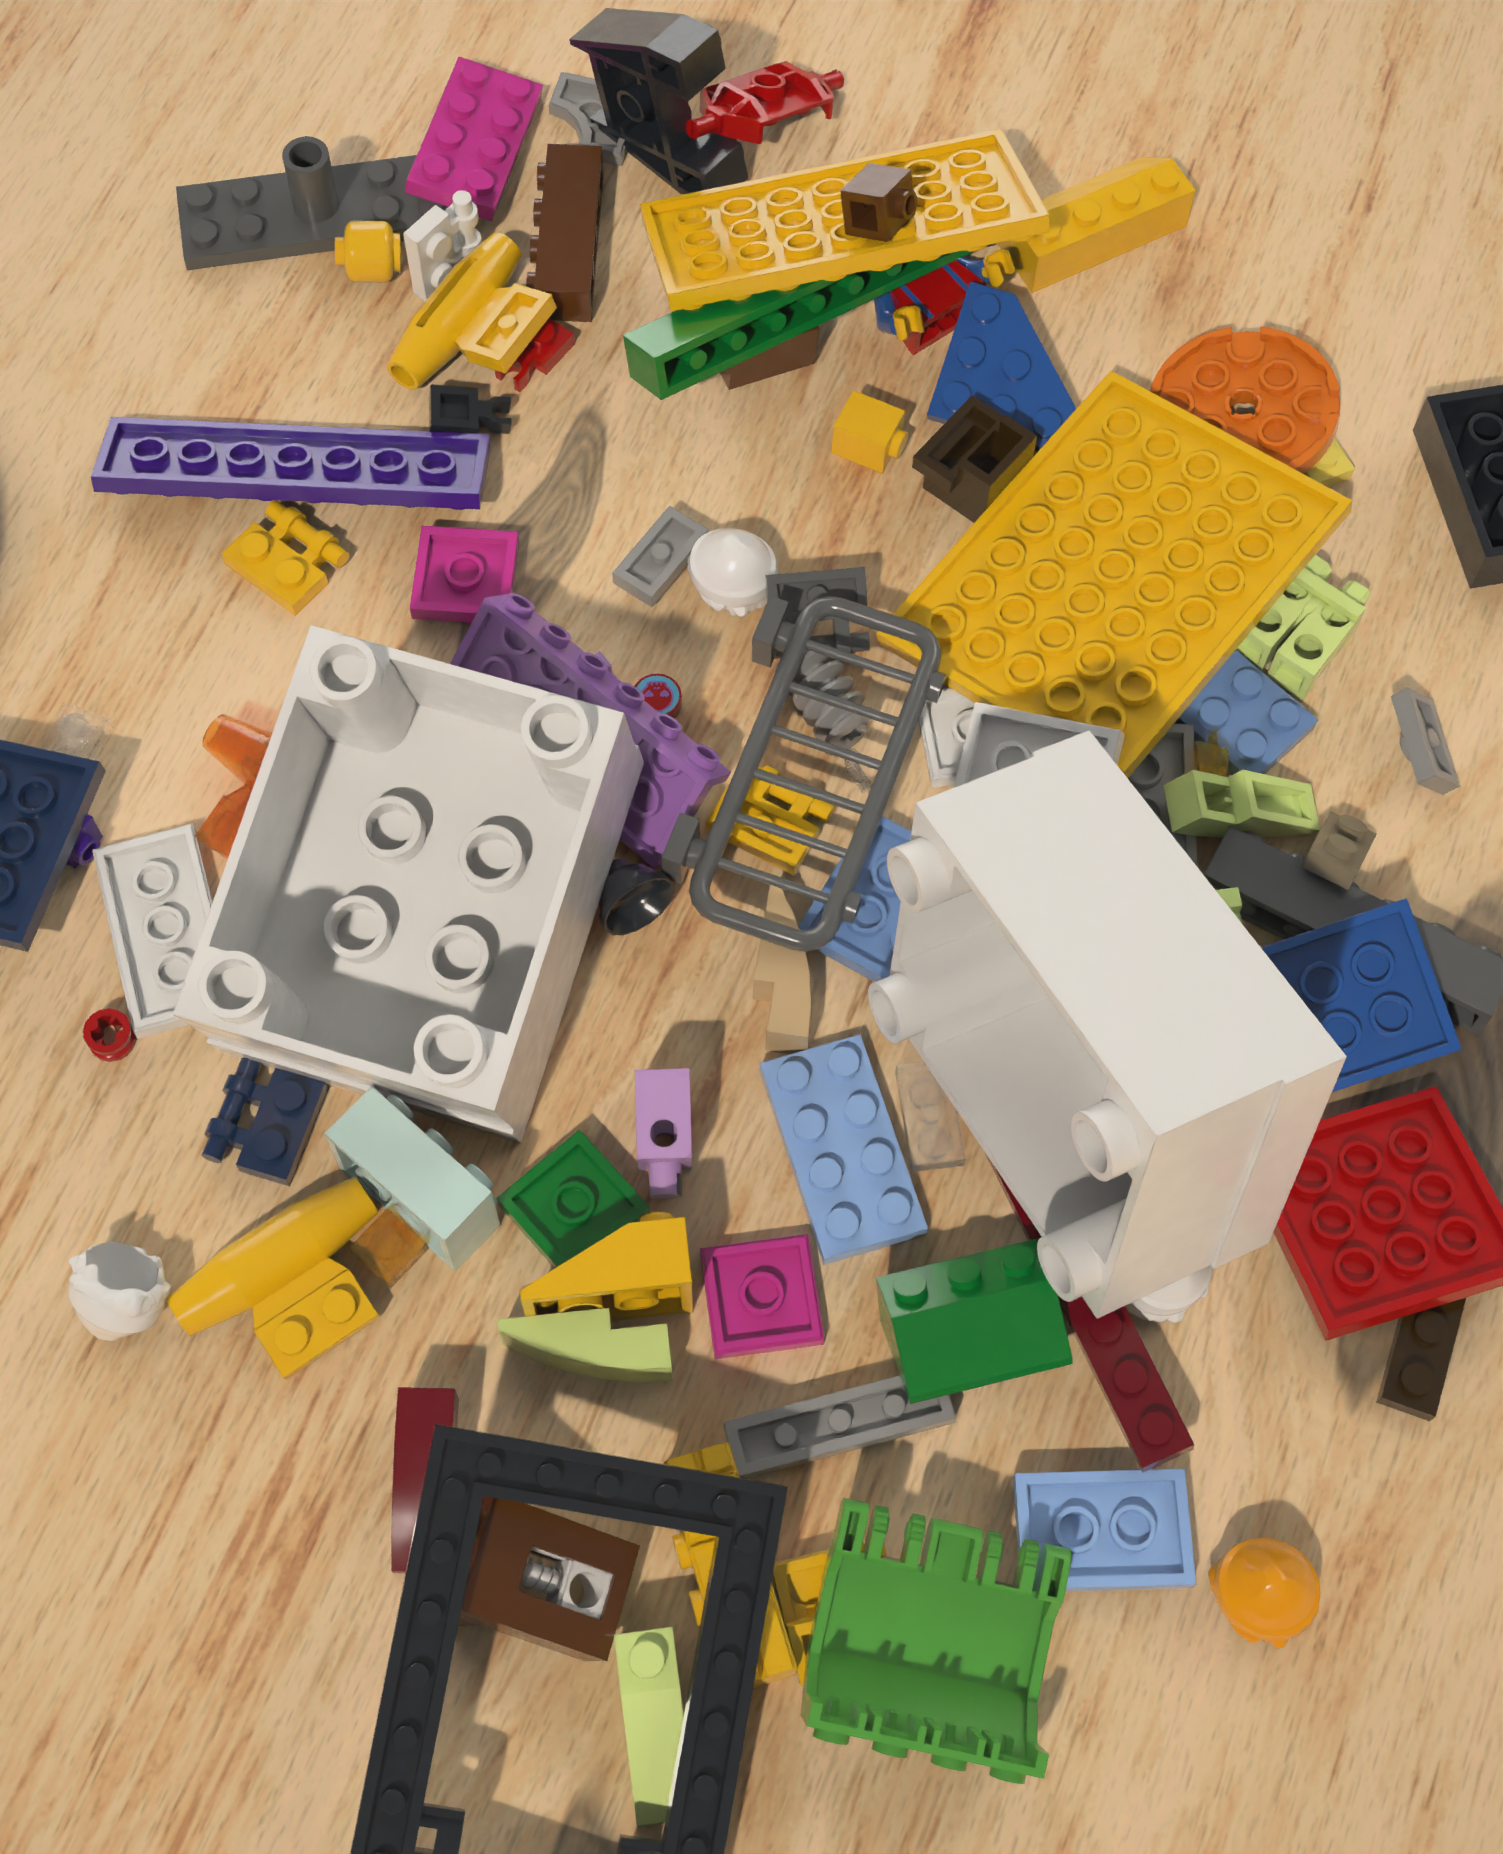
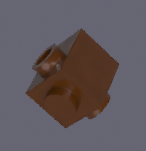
(878, 202)

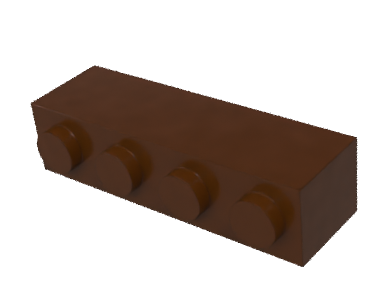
(568, 229)

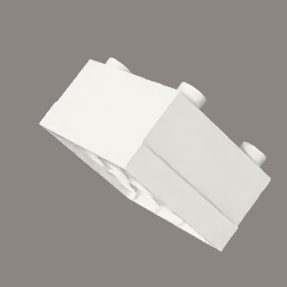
(413, 882)
(1101, 1024)

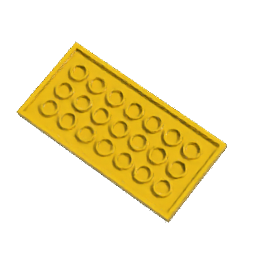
(793, 229)

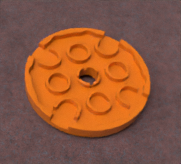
(1274, 372)

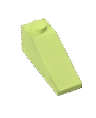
(650, 1716)

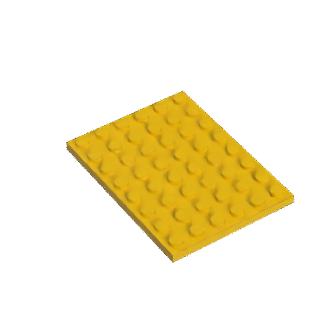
(1119, 568)

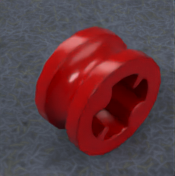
(94, 1031)

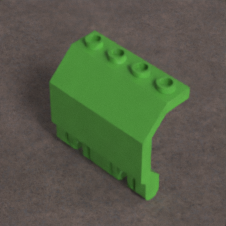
(930, 1649)

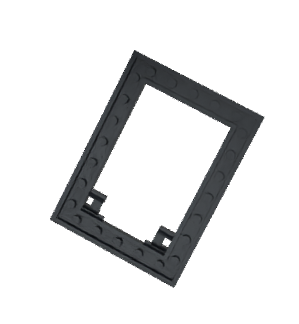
(477, 1464)

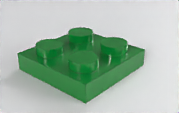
(571, 1200)

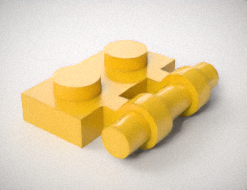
(278, 569)
(766, 846)

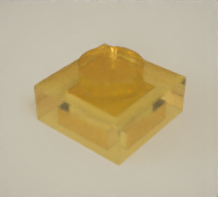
(389, 1248)

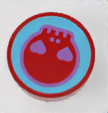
(661, 693)

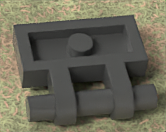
(805, 587)

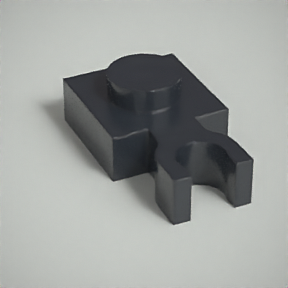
(460, 411)

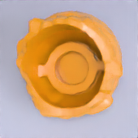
(1266, 1590)

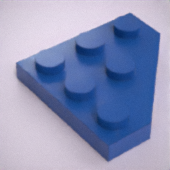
(1001, 364)

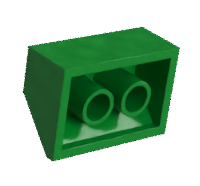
(972, 1321)

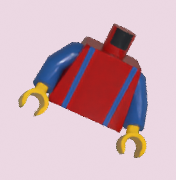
(932, 303)

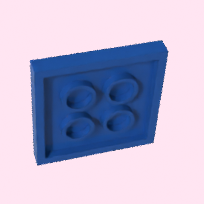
(1370, 991)

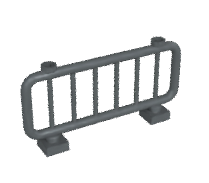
(777, 634)

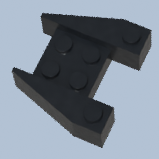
(645, 76)

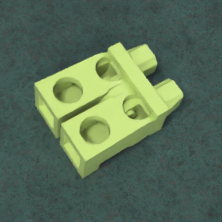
(1320, 623)

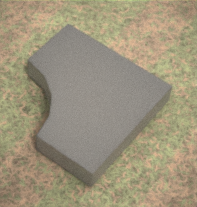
(576, 101)

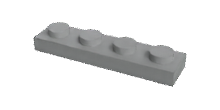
(831, 1426)

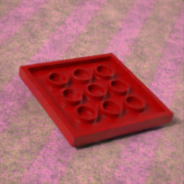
(1390, 1216)

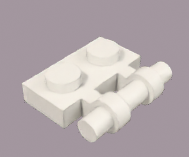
(440, 242)

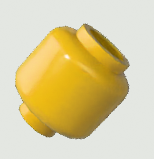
(369, 251)

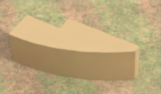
(784, 981)

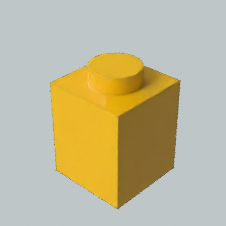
(869, 432)

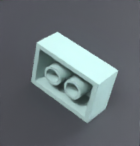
(415, 1176)

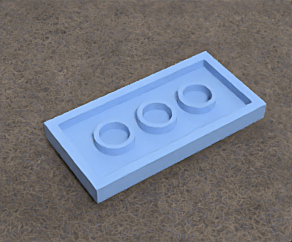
(842, 1149)

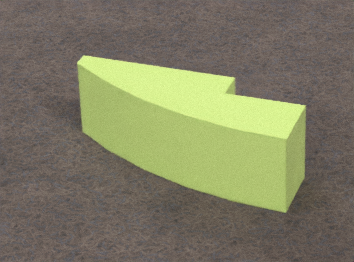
(1246, 800)
(589, 1346)

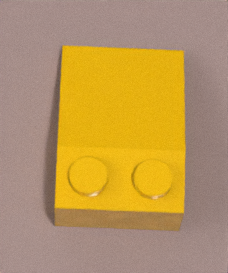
(632, 1272)

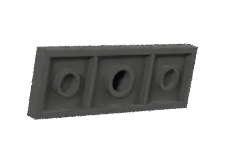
(293, 209)

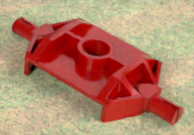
(760, 99)

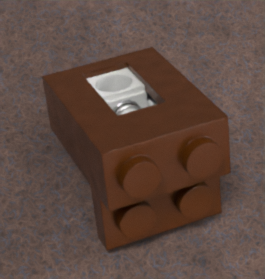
(499, 1564)

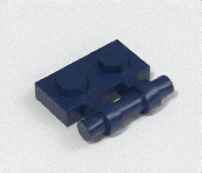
(279, 1128)

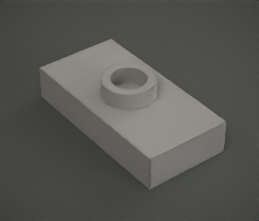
(658, 556)
(1424, 741)

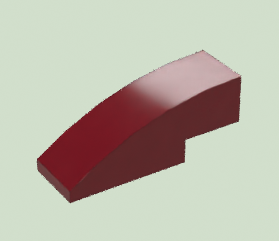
(414, 1426)

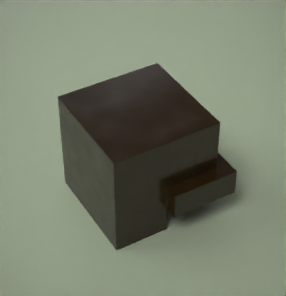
(974, 457)

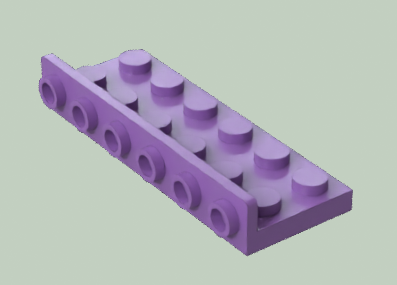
(522, 647)

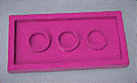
(474, 137)

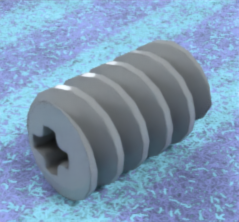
(829, 722)

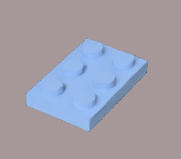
(1119, 1524)

